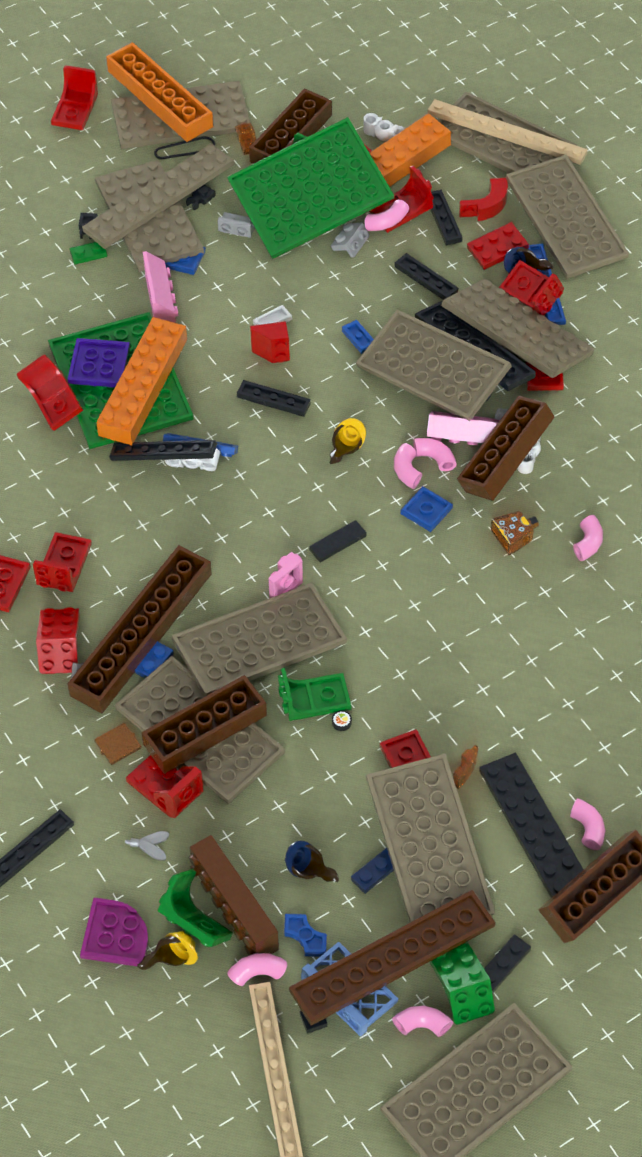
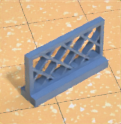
(351, 1014)

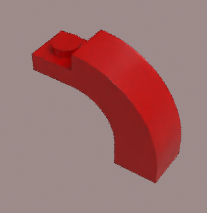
(488, 206)

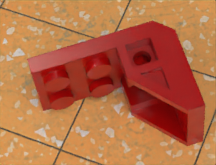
(167, 791)

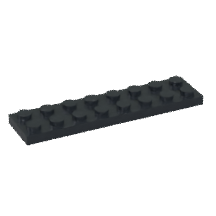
(452, 324)
(531, 822)

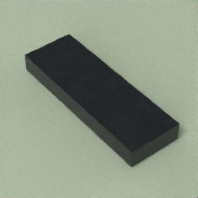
(337, 541)

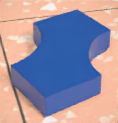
(298, 928)

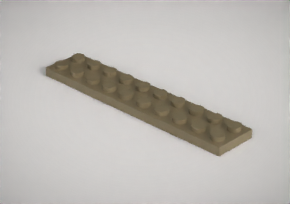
(157, 196)

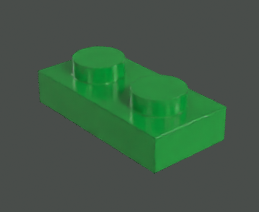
(87, 253)

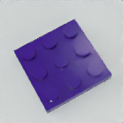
(98, 362)

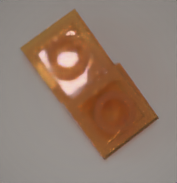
(246, 136)
(467, 766)

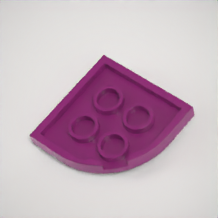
(114, 934)

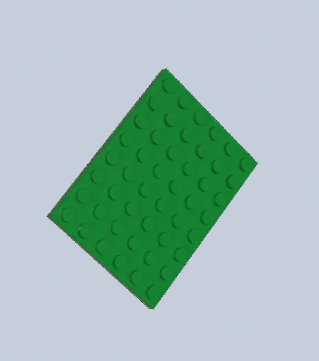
(310, 187)
(170, 406)

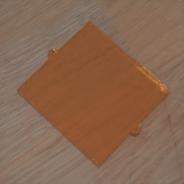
(117, 743)

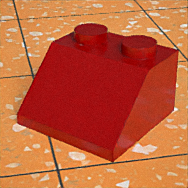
(270, 341)

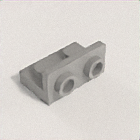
(235, 225)

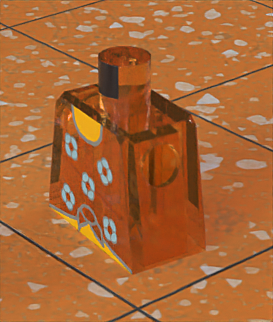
(513, 530)

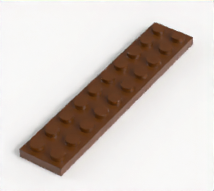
(391, 957)

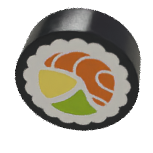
(341, 720)

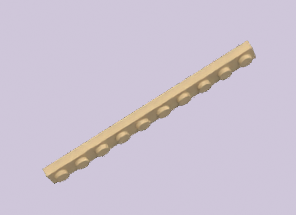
(507, 131)
(275, 1070)

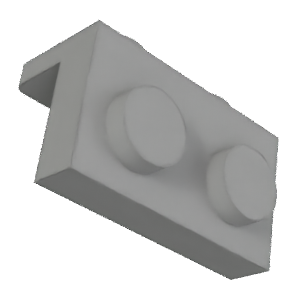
(351, 238)

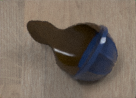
(526, 256)
(307, 862)

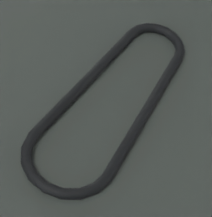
(179, 143)

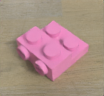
(288, 575)

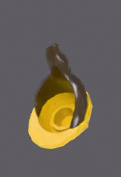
(347, 439)
(173, 950)

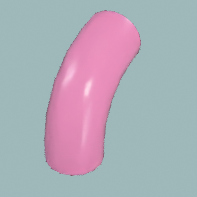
(388, 218)
(435, 450)
(404, 467)
(592, 538)
(592, 823)
(257, 965)
(424, 1017)

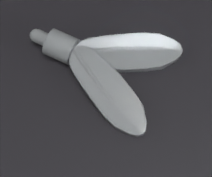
(148, 844)

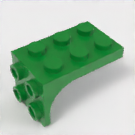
(313, 695)
(180, 910)
(465, 984)

